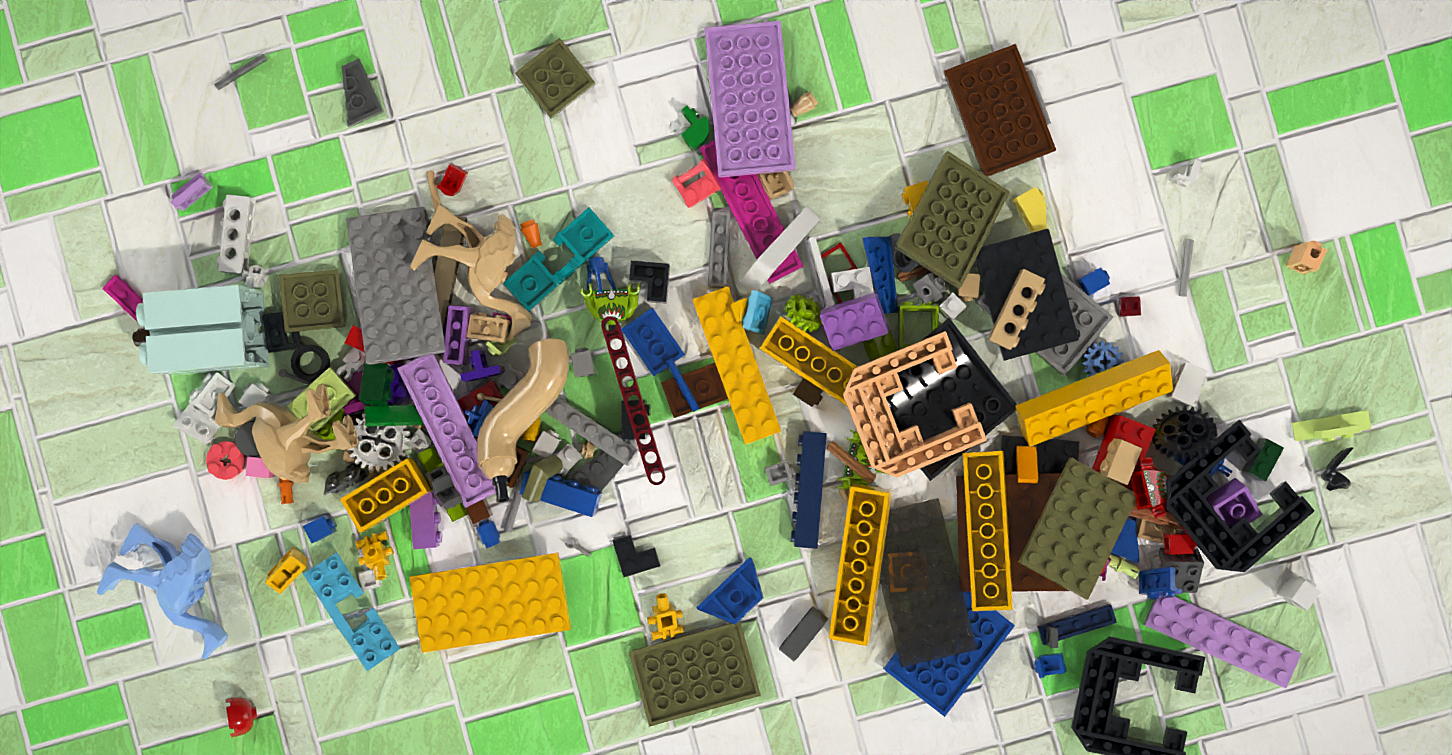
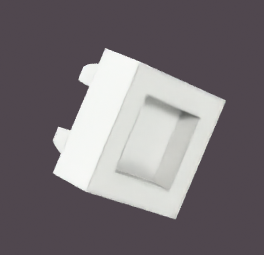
(420, 441)

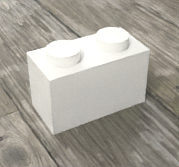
(1187, 384)
(1299, 592)

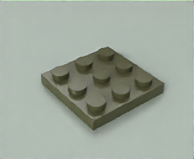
(555, 78)
(311, 301)

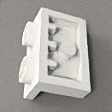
(206, 395)

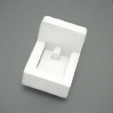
(1192, 173)
(569, 457)

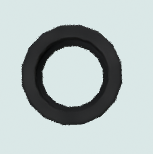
(295, 362)

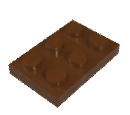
(704, 385)

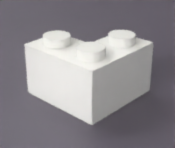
(855, 280)

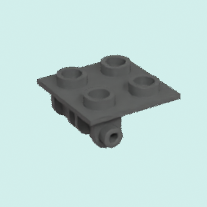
(340, 480)

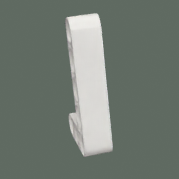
(780, 250)

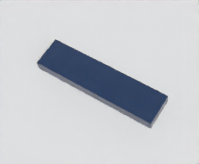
(1080, 622)

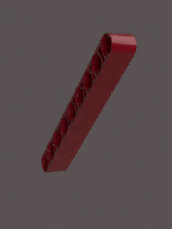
(626, 393)

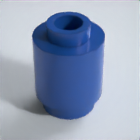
(488, 533)

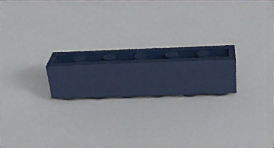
(809, 489)

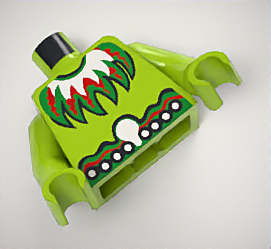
(614, 303)
(857, 451)

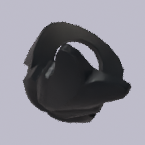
(1335, 478)

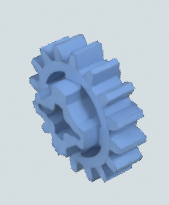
(1102, 354)

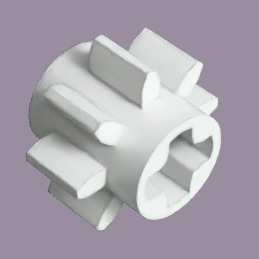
(254, 276)

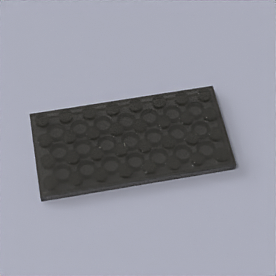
(923, 586)

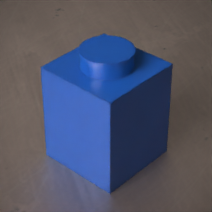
(1094, 281)
(320, 528)

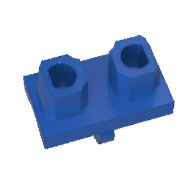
(479, 417)

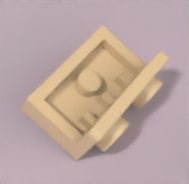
(776, 183)

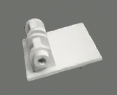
(197, 424)

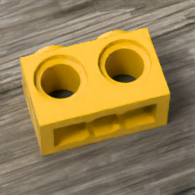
(286, 570)

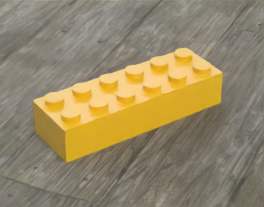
(808, 358)

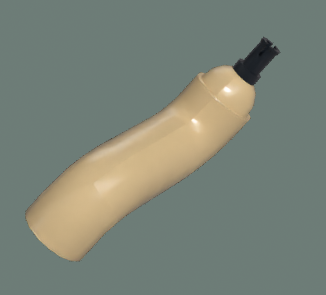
(520, 410)

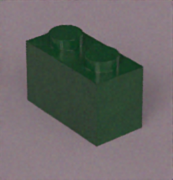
(376, 384)
(1263, 463)

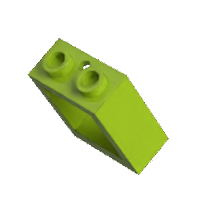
(909, 307)

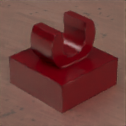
(1130, 306)

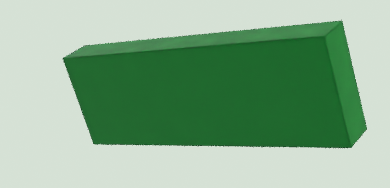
(392, 415)

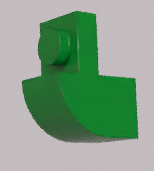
(698, 132)

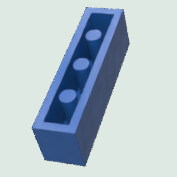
(569, 494)

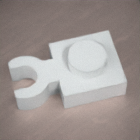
(354, 361)

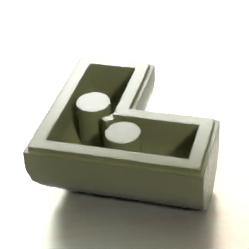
(539, 475)

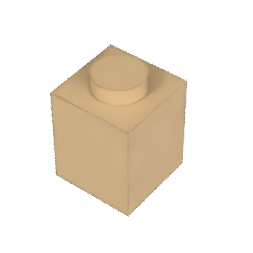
(969, 288)

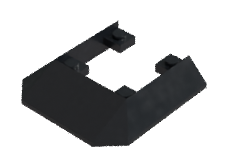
(1241, 544)
(1103, 666)

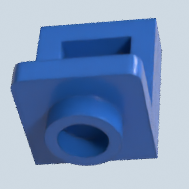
(1050, 664)

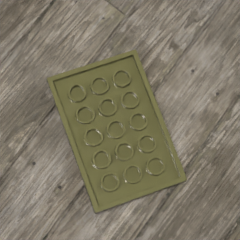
(952, 219)
(1078, 528)
(694, 673)

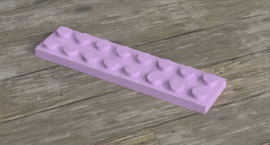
(447, 427)
(1223, 639)

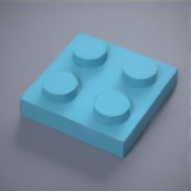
(757, 312)

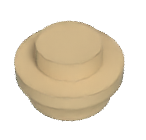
(587, 449)

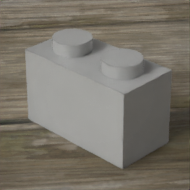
(583, 362)

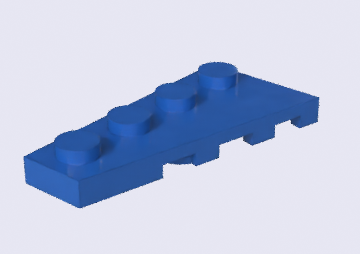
(882, 271)

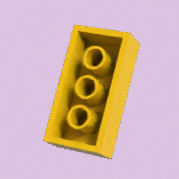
(385, 495)

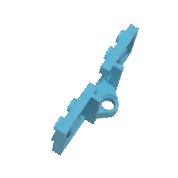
(334, 583)

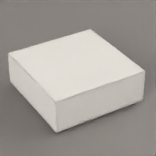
(368, 580)

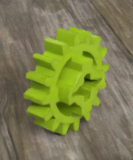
(803, 312)

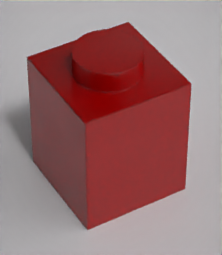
(1178, 543)

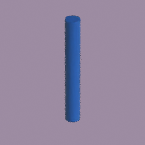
(682, 384)

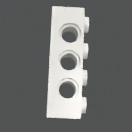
(242, 243)

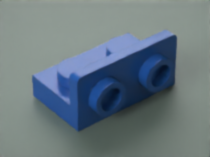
(1158, 583)

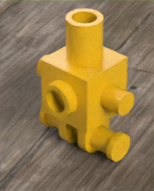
(375, 553)
(664, 618)

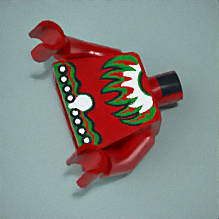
(1150, 487)

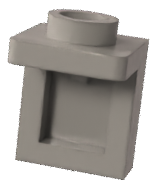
(779, 473)

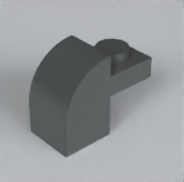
(442, 488)

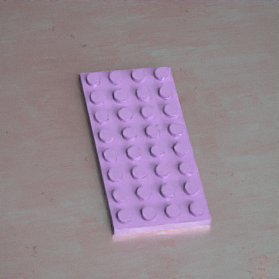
(749, 99)

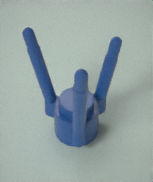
(597, 267)

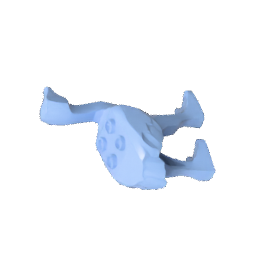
(176, 585)

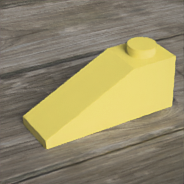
(1032, 209)

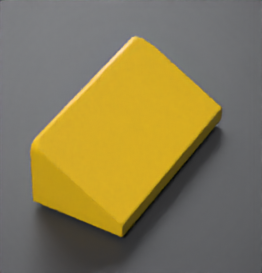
(739, 309)

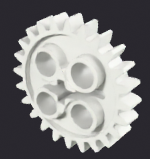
(373, 457)

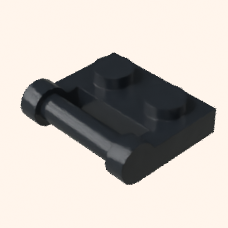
(276, 336)

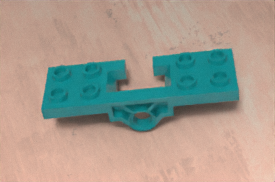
(535, 282)

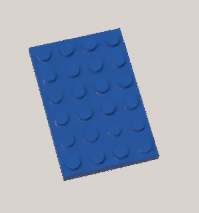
(946, 679)

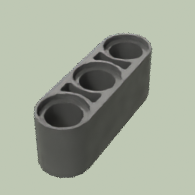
(803, 633)

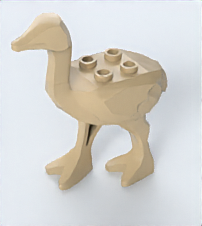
(485, 260)
(283, 438)

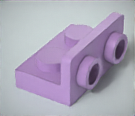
(191, 192)

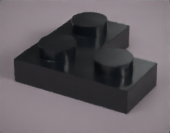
(630, 560)

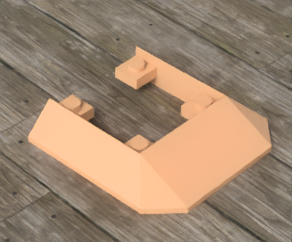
(905, 450)

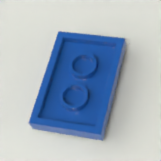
(652, 341)

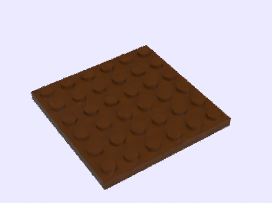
(1024, 509)

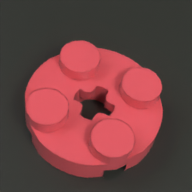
(215, 463)

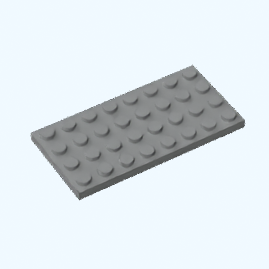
(394, 302)

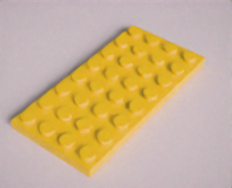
(490, 602)

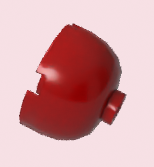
(240, 715)

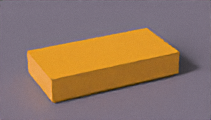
(1026, 464)

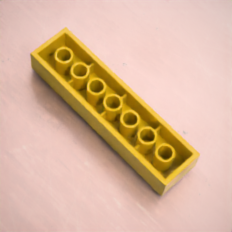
(736, 366)
(1094, 398)
(988, 531)
(860, 564)

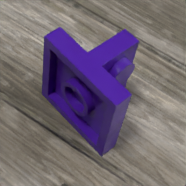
(482, 370)

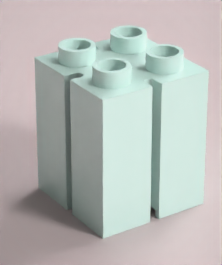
(203, 330)

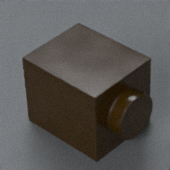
(808, 393)

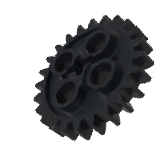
(1186, 428)

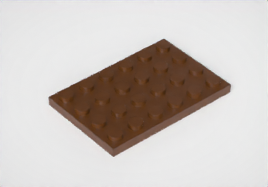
(999, 110)

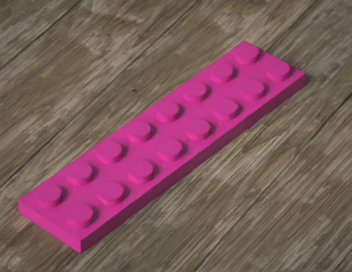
(753, 213)

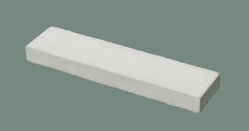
(820, 272)

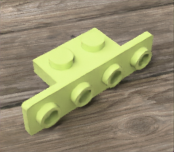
(1329, 427)

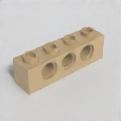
(1036, 286)

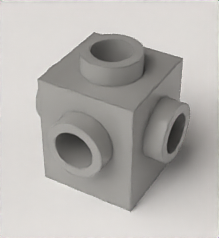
(930, 288)

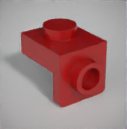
(452, 180)

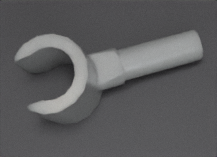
(577, 547)

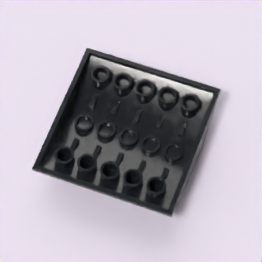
(931, 396)

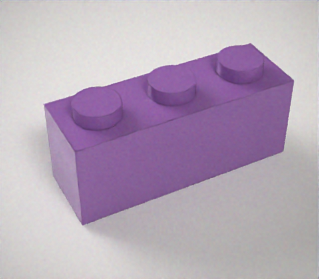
(456, 331)
(425, 523)

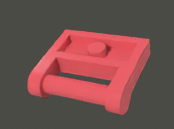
(699, 189)

